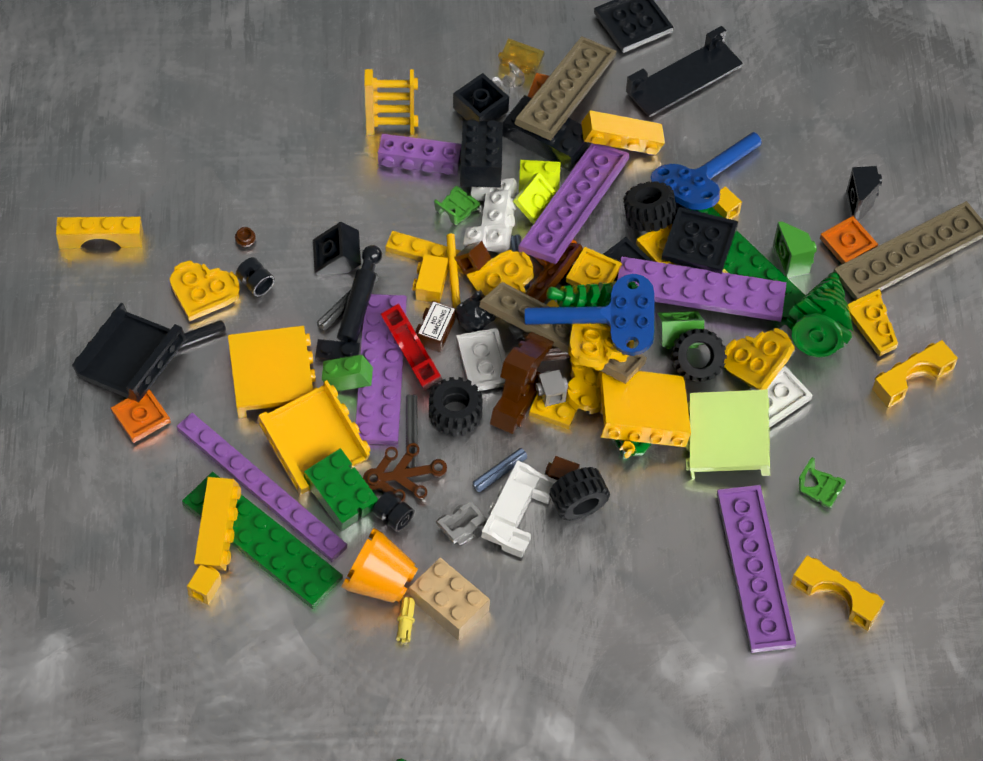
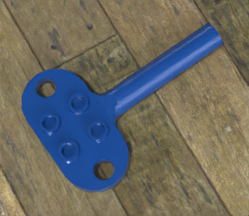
(694, 185)
(628, 314)

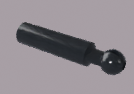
(359, 296)

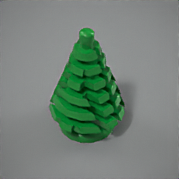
(586, 296)
(821, 319)

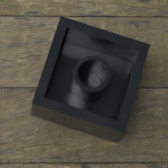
(481, 100)

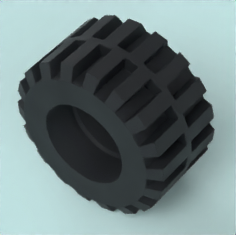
(650, 206)
(716, 360)
(455, 391)
(579, 493)

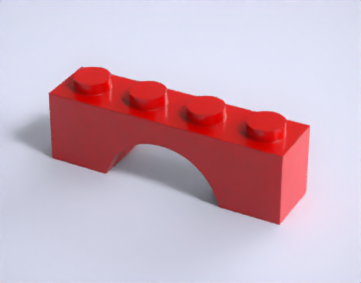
(411, 347)

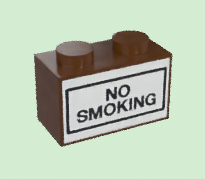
(436, 326)

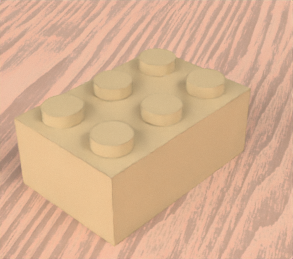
(449, 598)

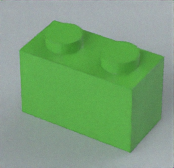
(348, 372)

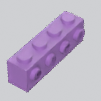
(419, 154)

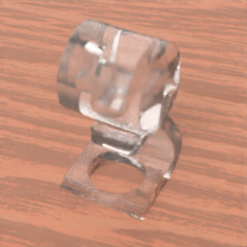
(515, 79)

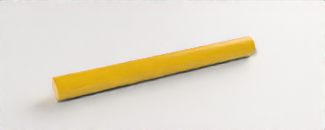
(453, 270)

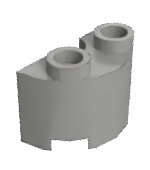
(462, 523)

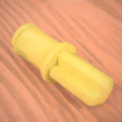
(405, 620)

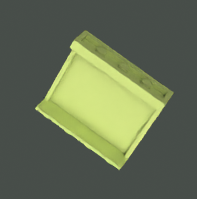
(729, 431)

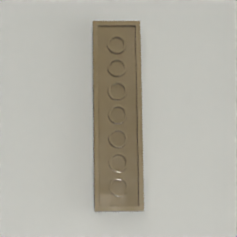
(565, 88)
(911, 251)
(510, 306)

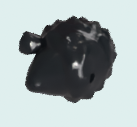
(471, 316)

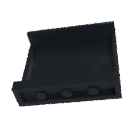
(128, 354)

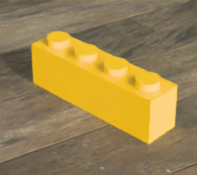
(622, 132)
(217, 523)

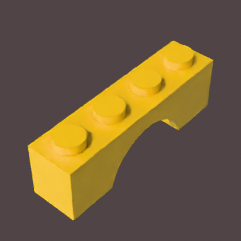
(124, 231)
(934, 360)
(816, 577)

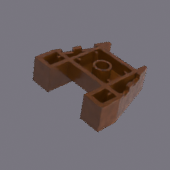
(519, 387)

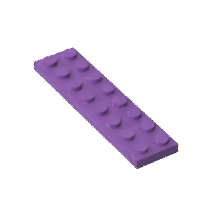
(573, 202)
(710, 289)
(380, 403)
(756, 569)

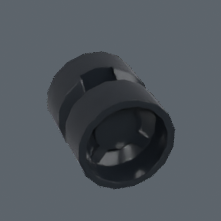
(255, 276)
(396, 513)

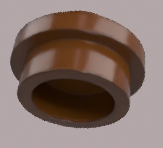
(245, 237)

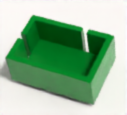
(340, 489)

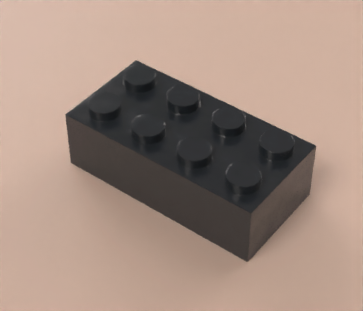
(565, 146)
(481, 153)

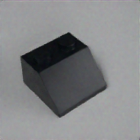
(863, 190)
(337, 250)

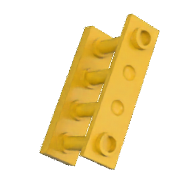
(372, 97)

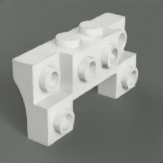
(497, 216)
(511, 505)

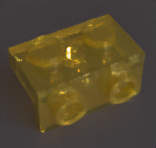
(522, 56)

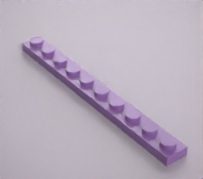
(262, 487)

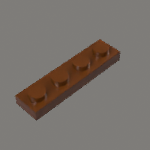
(554, 273)

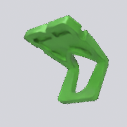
(457, 201)
(827, 487)

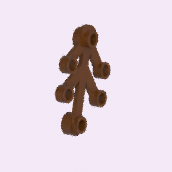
(401, 474)

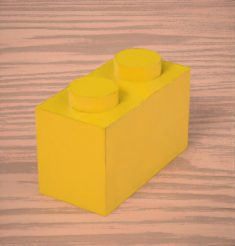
(431, 278)

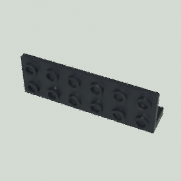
(684, 76)

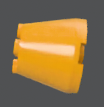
(380, 570)

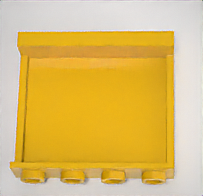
(270, 367)
(645, 408)
(311, 431)

